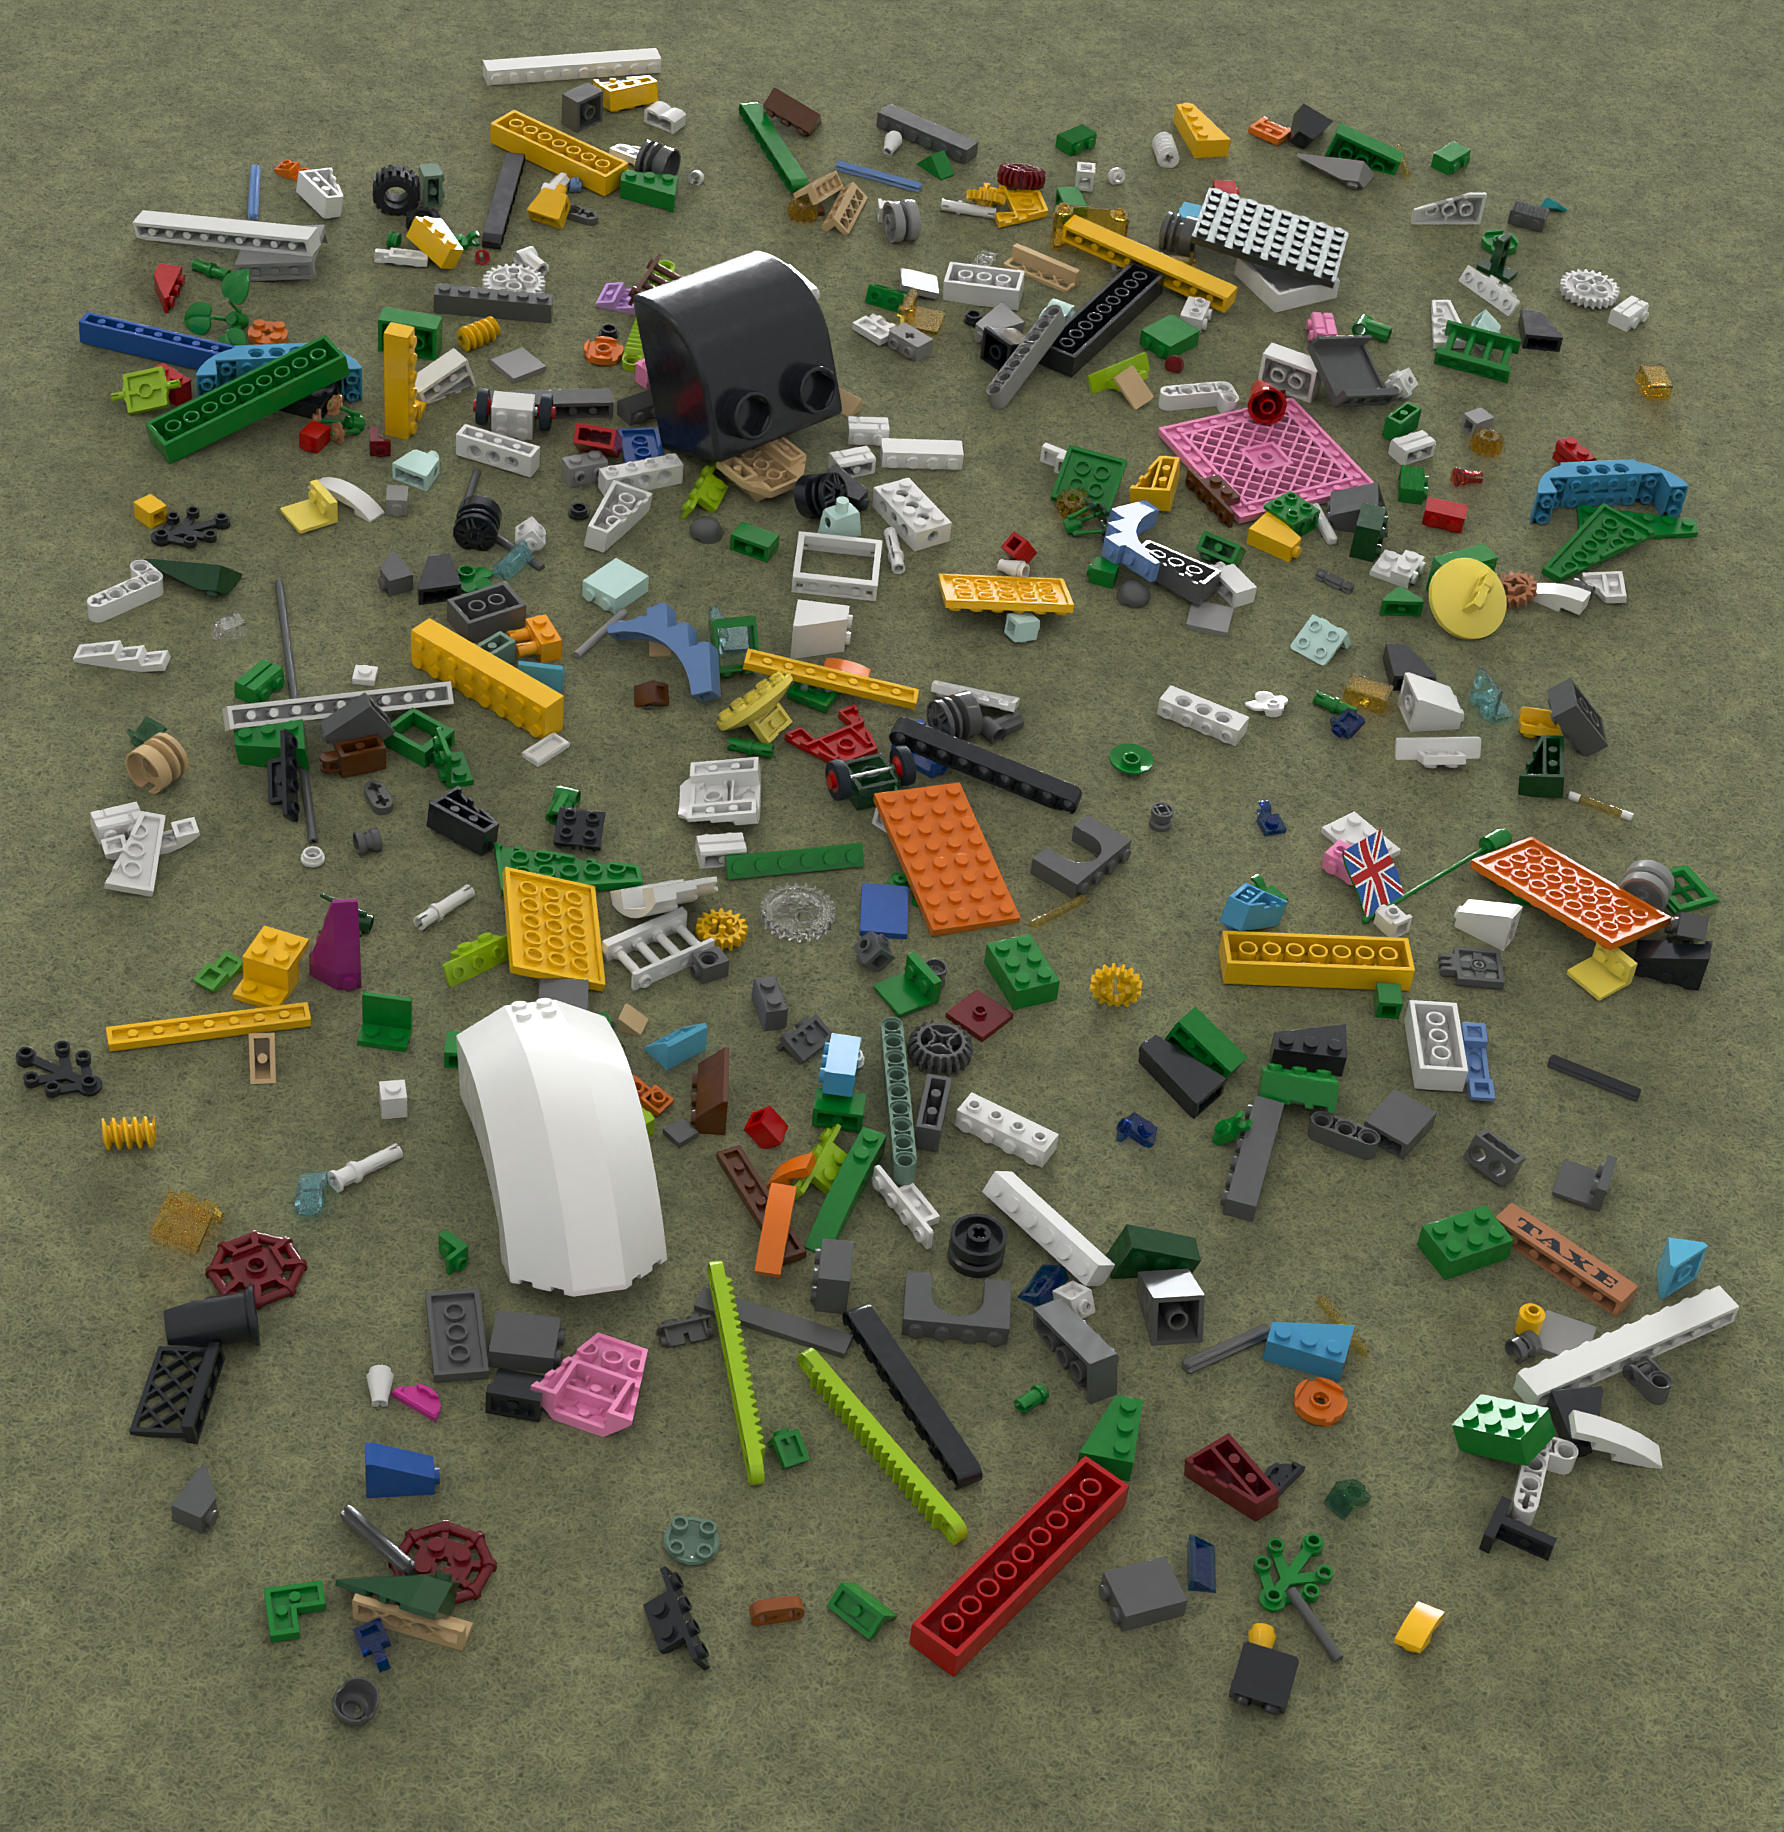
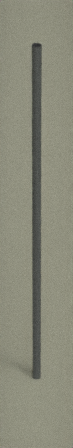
(293, 694)

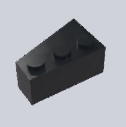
(462, 821)
(1672, 963)
(1311, 1048)

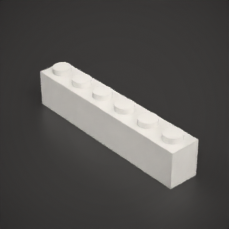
(1048, 1228)

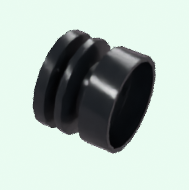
(818, 492)
(477, 523)

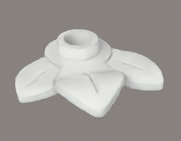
(1268, 702)

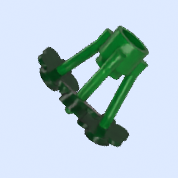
(1073, 523)

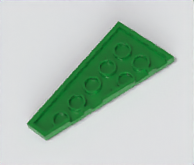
(1663, 525)
(1598, 539)
(565, 866)

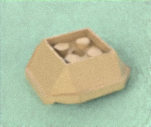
(766, 469)

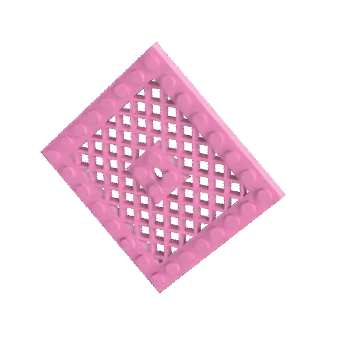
(1264, 458)

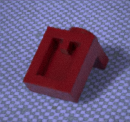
(378, 446)

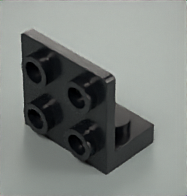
(512, 1395)

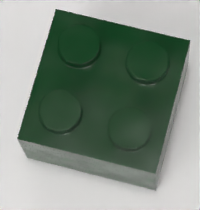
(1369, 532)

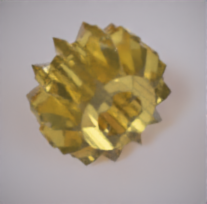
(802, 209)
(1487, 442)
(1065, 501)

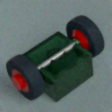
(870, 774)

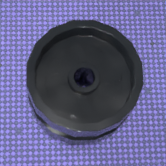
(977, 1245)

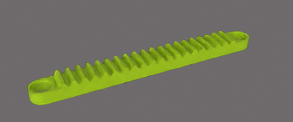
(633, 349)
(737, 1372)
(882, 1446)

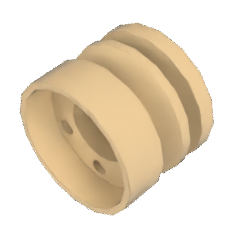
(157, 761)

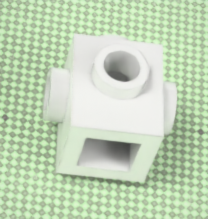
(1403, 381)
(532, 533)

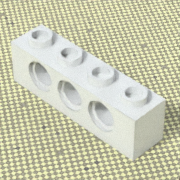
(497, 450)
(643, 474)
(1203, 715)

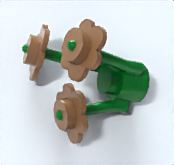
(354, 422)

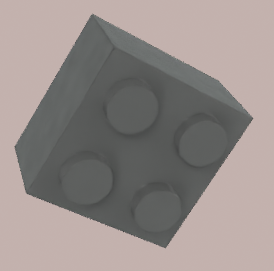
(582, 107)
(832, 1276)

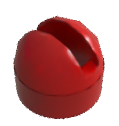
(486, 256)

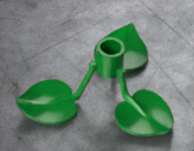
(236, 288)

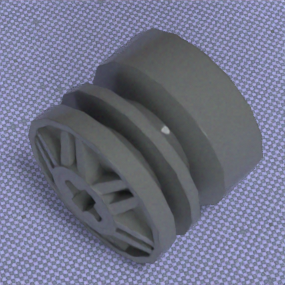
(657, 159)
(1177, 233)
(956, 715)

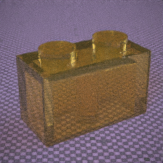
(1654, 382)
(1367, 694)

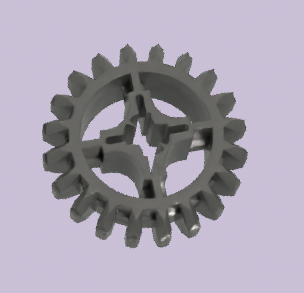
(938, 1053)

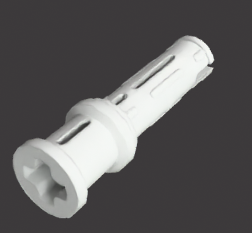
(355, 1171)

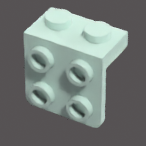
(1320, 640)

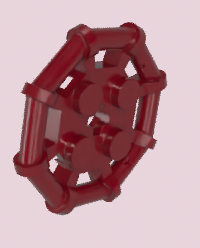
(247, 1252)
(454, 1553)

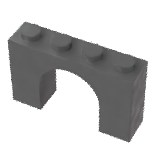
(1077, 877)
(925, 1319)

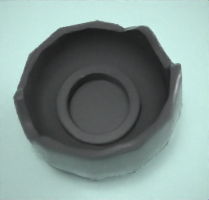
(706, 530)
(1134, 594)
(355, 1692)

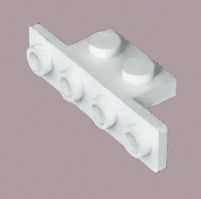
(1490, 290)
(1438, 750)
(910, 1206)

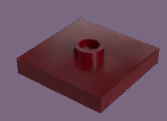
(979, 1015)

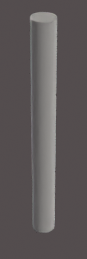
(599, 634)

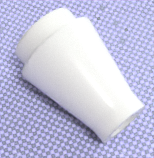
(892, 142)
(1013, 568)
(379, 1384)

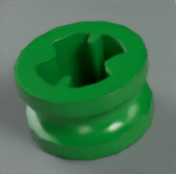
(394, 240)

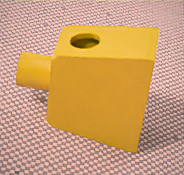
(550, 207)

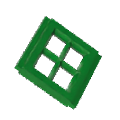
(1697, 884)

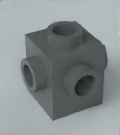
(869, 951)

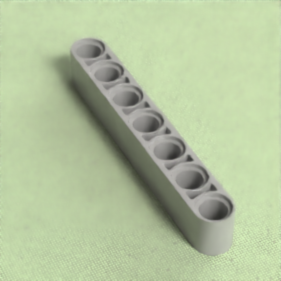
(1026, 357)

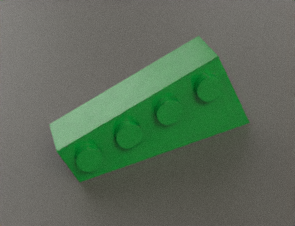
(1354, 145)

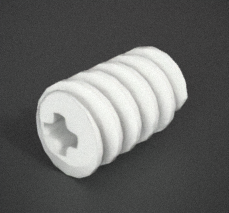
(1165, 150)

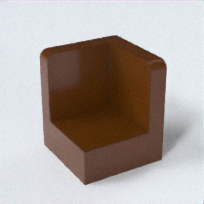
(651, 693)

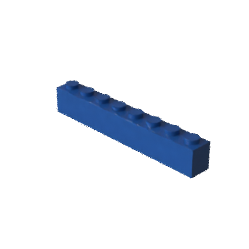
(147, 341)

